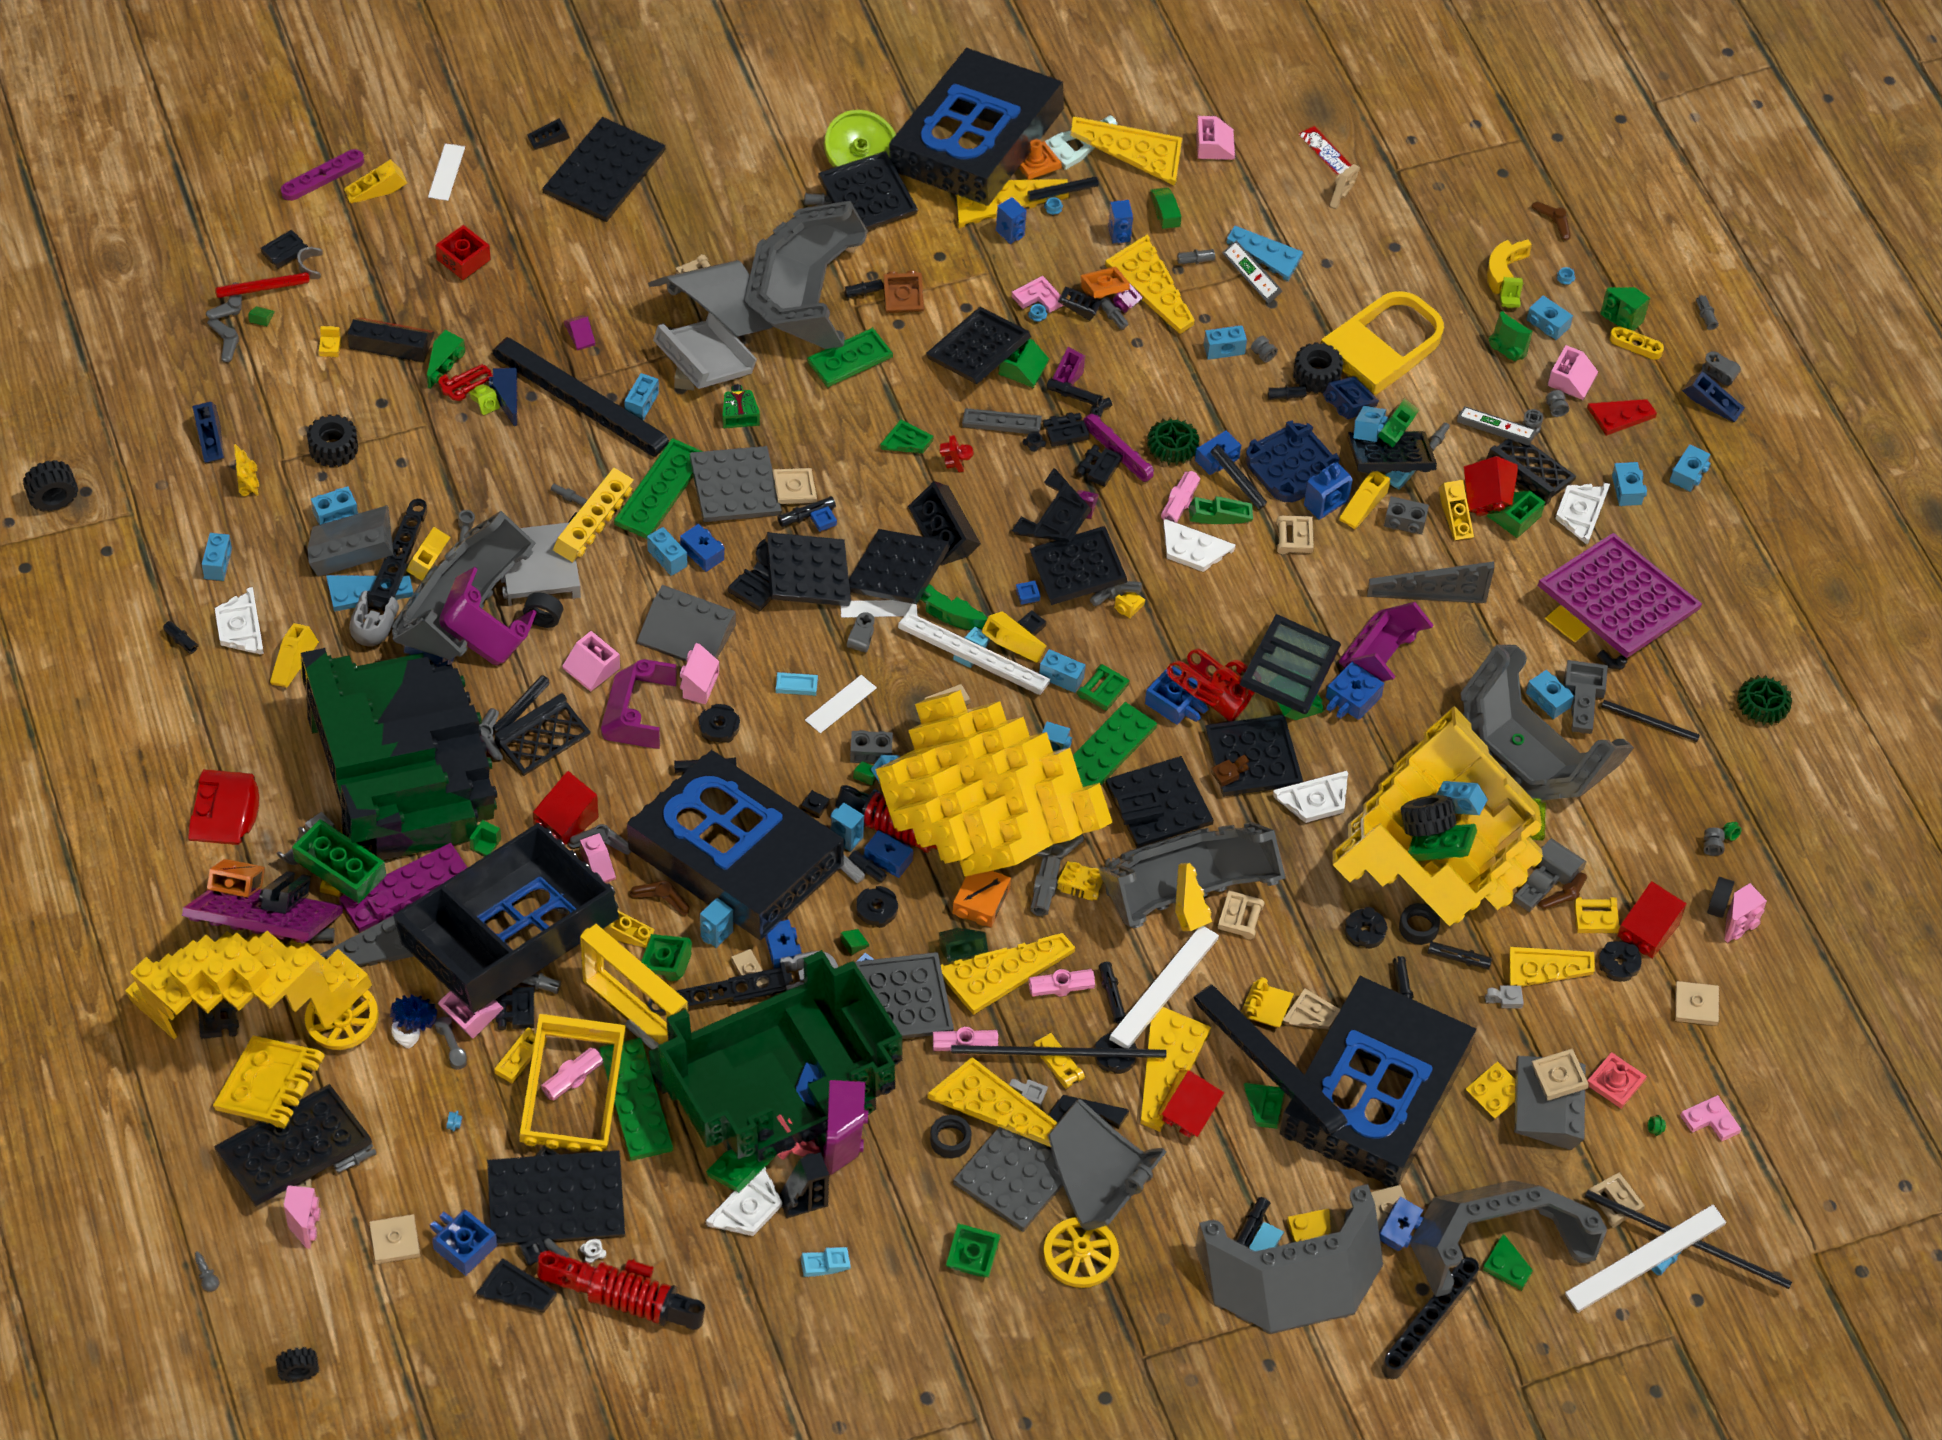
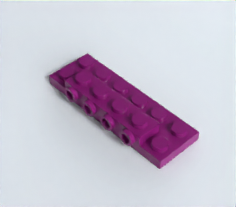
(404, 887)

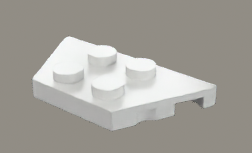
(1581, 509)
(1193, 547)
(239, 623)
(1315, 797)
(749, 1209)

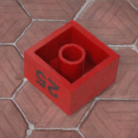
(463, 252)

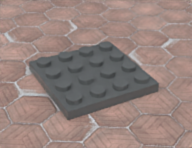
(734, 484)
(910, 992)
(1011, 1177)

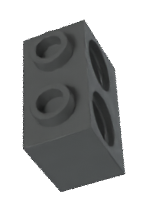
(1406, 515)
(871, 750)

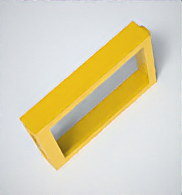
(599, 945)
(579, 1030)

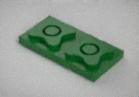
(854, 357)

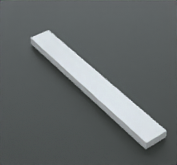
(974, 653)
(1164, 987)
(1645, 1258)

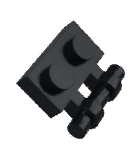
(1065, 433)
(1104, 467)
(522, 1007)
(211, 1023)

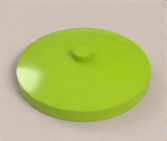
(856, 136)

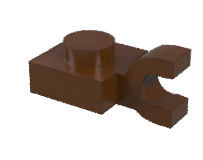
(1227, 772)

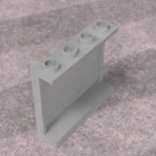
(706, 352)
(544, 569)

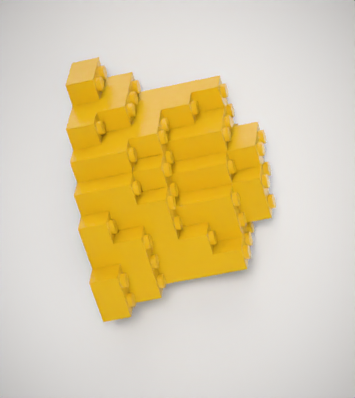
(986, 787)
(1502, 841)
(246, 969)

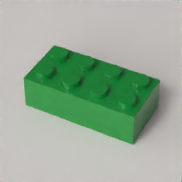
(339, 861)

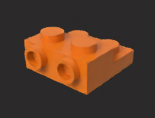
(1104, 282)

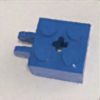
(1328, 490)
(1354, 692)
(1173, 700)
(463, 1240)

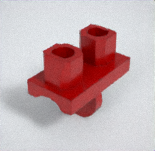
(955, 453)

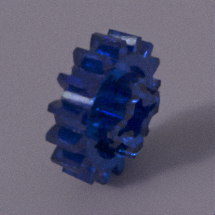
(413, 1013)

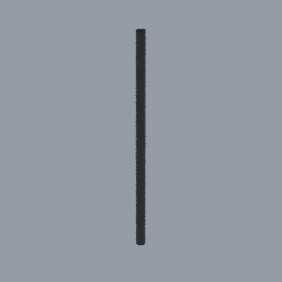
(1058, 1051)
(1699, 1244)

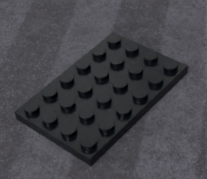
(604, 169)
(272, 1157)
(556, 1197)

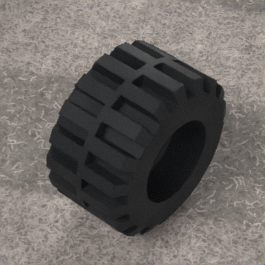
(1317, 356)
(332, 452)
(50, 485)
(1428, 815)

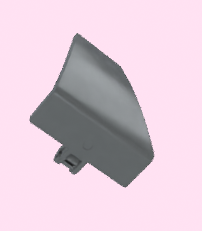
(721, 292)
(1098, 1165)

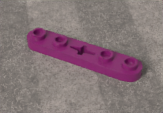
(313, 180)
(1111, 441)

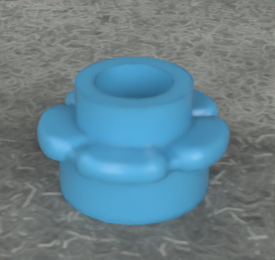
(1053, 206)
(1566, 276)
(1037, 312)
(454, 1120)

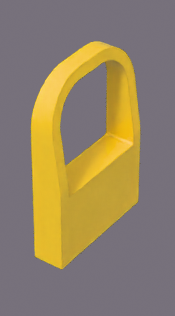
(1370, 357)

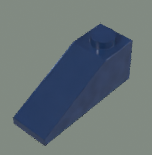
(505, 385)
(1712, 397)
(209, 431)

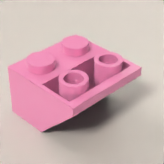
(1214, 139)
(1573, 373)
(592, 661)
(699, 675)
(1744, 912)
(470, 1022)
(302, 1213)

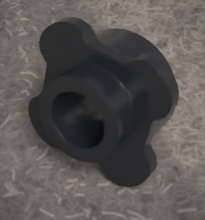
(1034, 442)

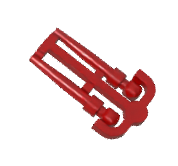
(459, 395)

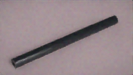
(1650, 720)

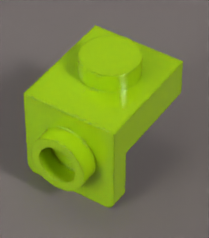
(1511, 292)
(485, 398)

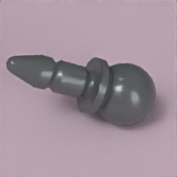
(209, 1281)

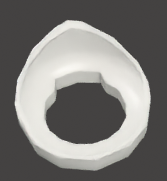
(405, 1040)

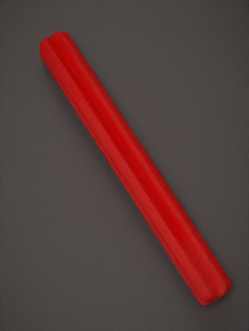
(260, 285)

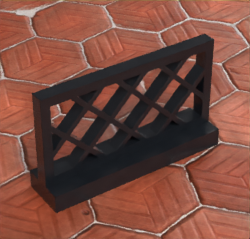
(1526, 478)
(529, 723)

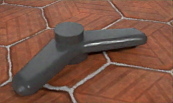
(232, 307)
(229, 336)
(487, 731)
(608, 837)
(1062, 849)

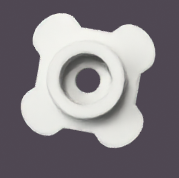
(593, 1245)

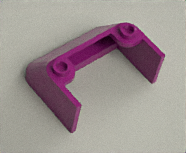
(482, 631)
(1383, 636)
(623, 723)
(845, 1124)

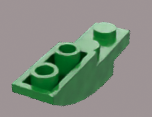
(1398, 422)
(954, 612)

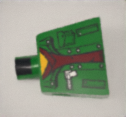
(740, 408)

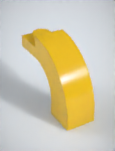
(1501, 257)

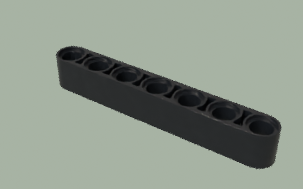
(1427, 1326)

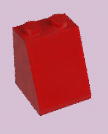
(1490, 485)
(567, 808)
(1652, 920)
(1189, 1103)

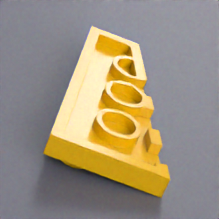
(1540, 966)
(1309, 1225)

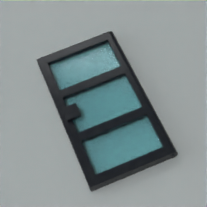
(1290, 664)

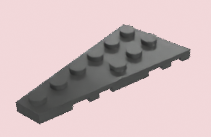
(1453, 584)
(373, 945)

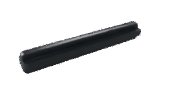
(1063, 188)
(1239, 478)
(522, 703)

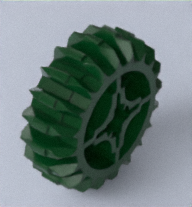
(1173, 441)
(1764, 700)

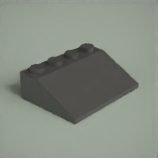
(350, 541)
(682, 620)
(1551, 1121)

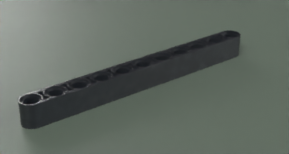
(581, 396)
(1270, 1060)

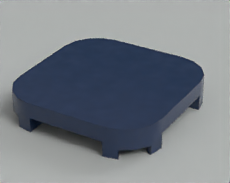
(1288, 460)

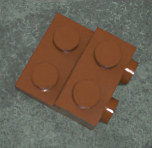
(903, 292)

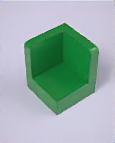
(485, 838)

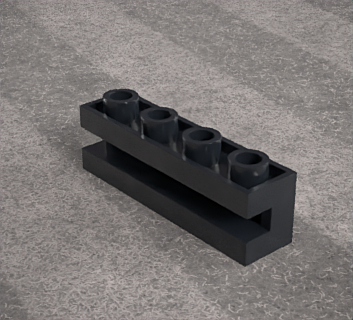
(285, 893)

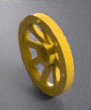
(350, 1020)
(1080, 1255)

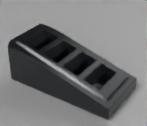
(551, 127)
(1088, 301)

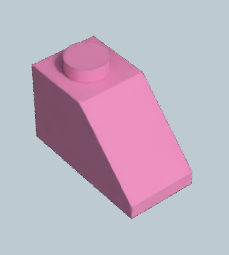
(597, 857)

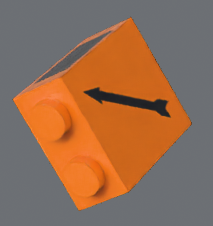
(235, 878)
(982, 897)

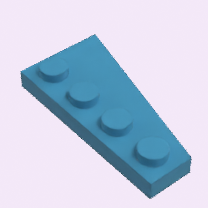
(1275, 255)
(347, 589)

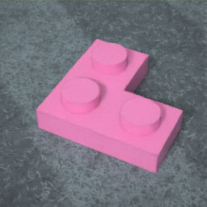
(1035, 291)
(1712, 1113)

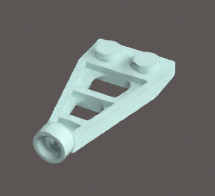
(1065, 152)

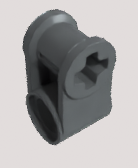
(1722, 369)
(862, 632)

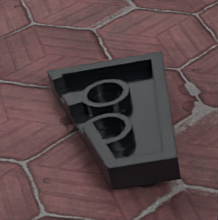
(516, 1287)

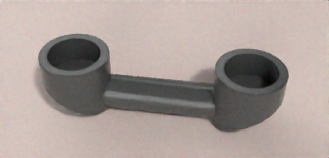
(465, 522)
(457, 1055)

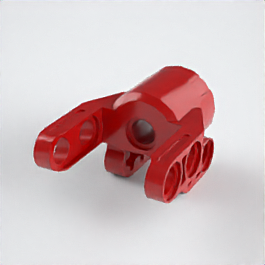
(1220, 690)

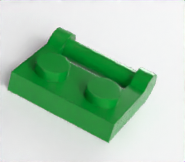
(1108, 691)

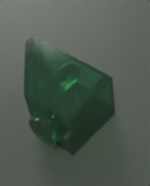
(962, 943)

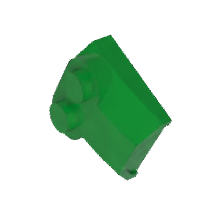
(1510, 338)
(668, 955)
(973, 1250)

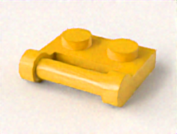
(1596, 920)

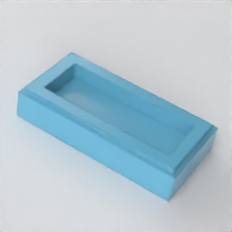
(796, 684)

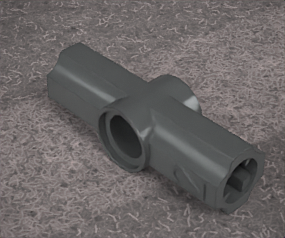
(1045, 885)

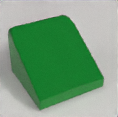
(260, 316)
(864, 774)
(853, 941)

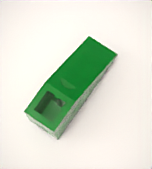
(444, 354)

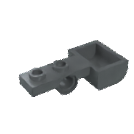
(1586, 683)
(1556, 865)

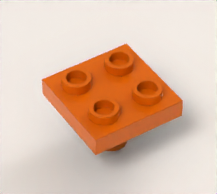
(1040, 160)

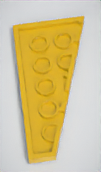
(1143, 149)
(971, 211)
(1153, 282)
(999, 972)
(1183, 1042)

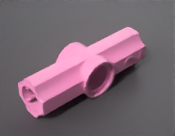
(1181, 497)
(1073, 982)
(944, 1039)
(572, 1074)

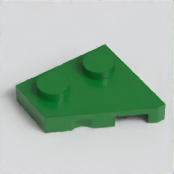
(907, 438)
(1265, 1104)
(1508, 1264)

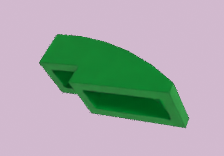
(1166, 207)
(1220, 511)

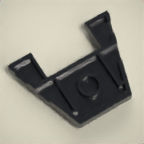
(1062, 516)
(1109, 1113)

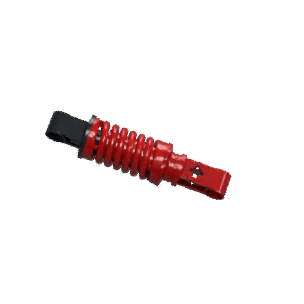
(876, 814)
(622, 1290)

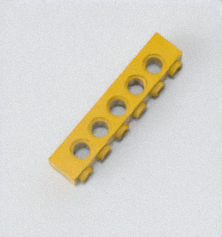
(593, 515)

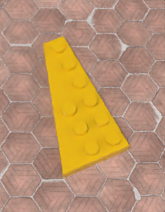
(987, 1097)

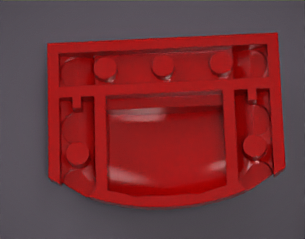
(224, 807)

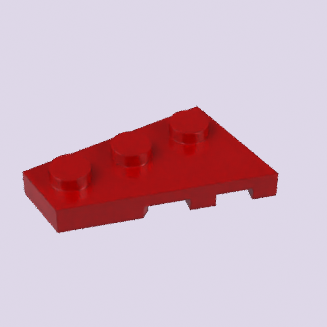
(1621, 414)

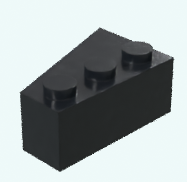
(806, 1187)

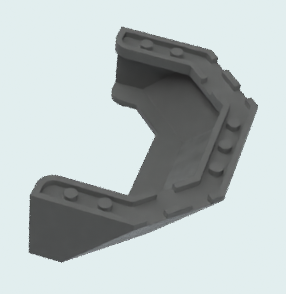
(792, 269)
(489, 547)
(1545, 761)
(1221, 858)
(1448, 1216)
(1298, 1280)

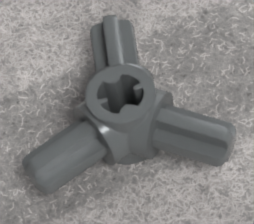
(1112, 592)

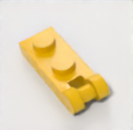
(517, 1057)
(1060, 1064)

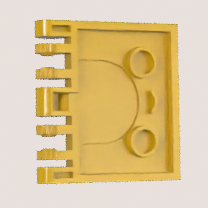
(266, 1078)

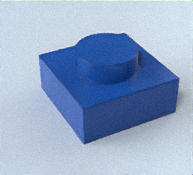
(823, 519)
(1027, 592)

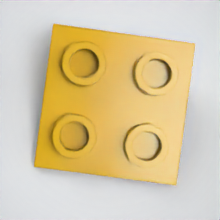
(246, 473)
(1567, 623)
(1080, 877)
(1266, 1003)
(1494, 1090)

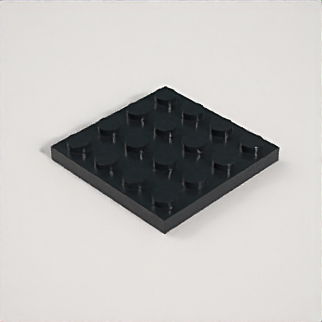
(872, 188)
(978, 345)
(1409, 454)
(898, 566)
(1078, 566)
(808, 569)
(1266, 746)
(1179, 798)

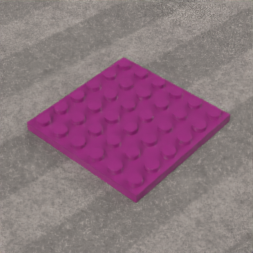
(1619, 595)
(245, 912)

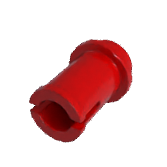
(638, 1268)

